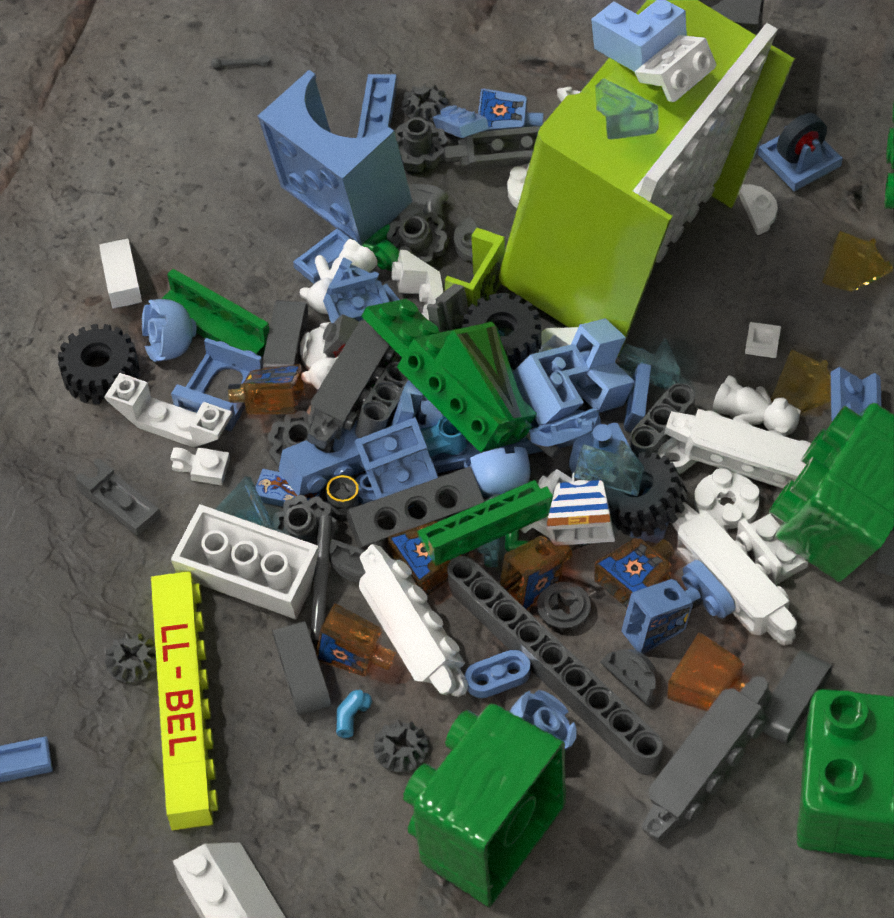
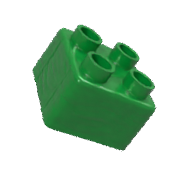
(844, 494)
(848, 775)
(487, 800)

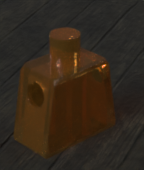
(704, 674)

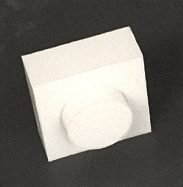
(763, 340)

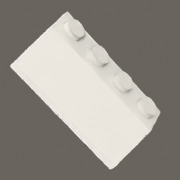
(247, 561)
(225, 883)

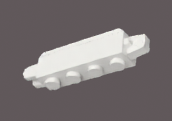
(738, 446)
(757, 600)
(411, 622)

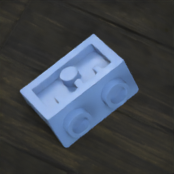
(853, 392)

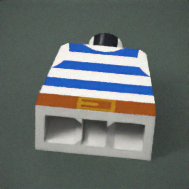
(580, 513)

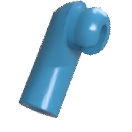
(346, 710)

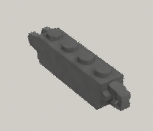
(494, 148)
(348, 385)
(705, 757)

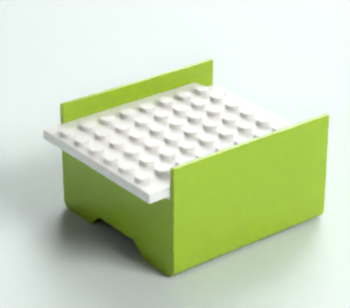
(606, 207)

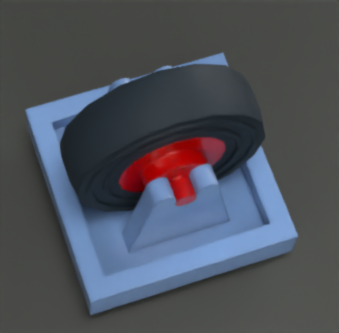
(801, 152)

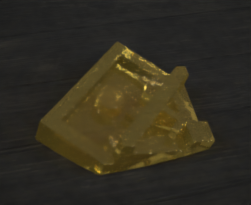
(854, 263)
(803, 382)

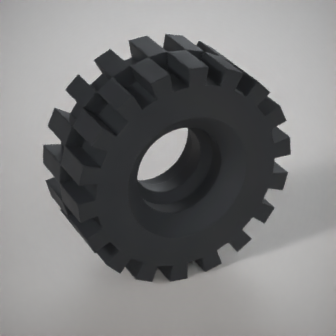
(512, 315)
(96, 381)
(655, 506)

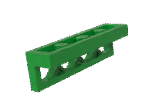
(217, 316)
(486, 522)

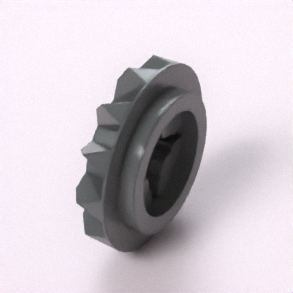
(428, 110)
(568, 594)
(131, 670)
(406, 758)

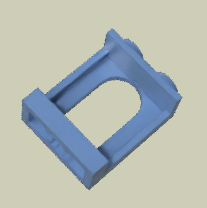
(218, 357)

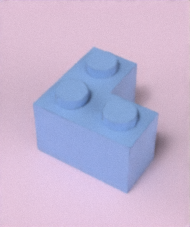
(634, 37)
(549, 381)
(606, 383)

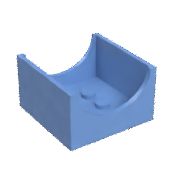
(342, 179)

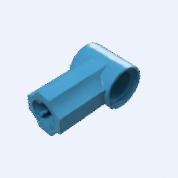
(439, 440)

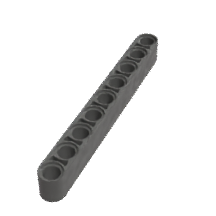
(557, 676)

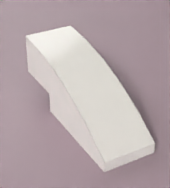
(120, 273)

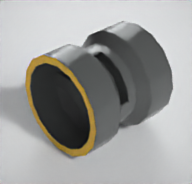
(342, 495)

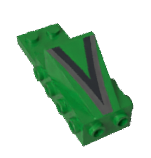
(458, 372)

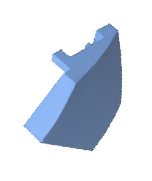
(352, 292)
(566, 428)

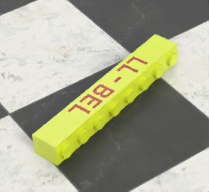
(182, 701)

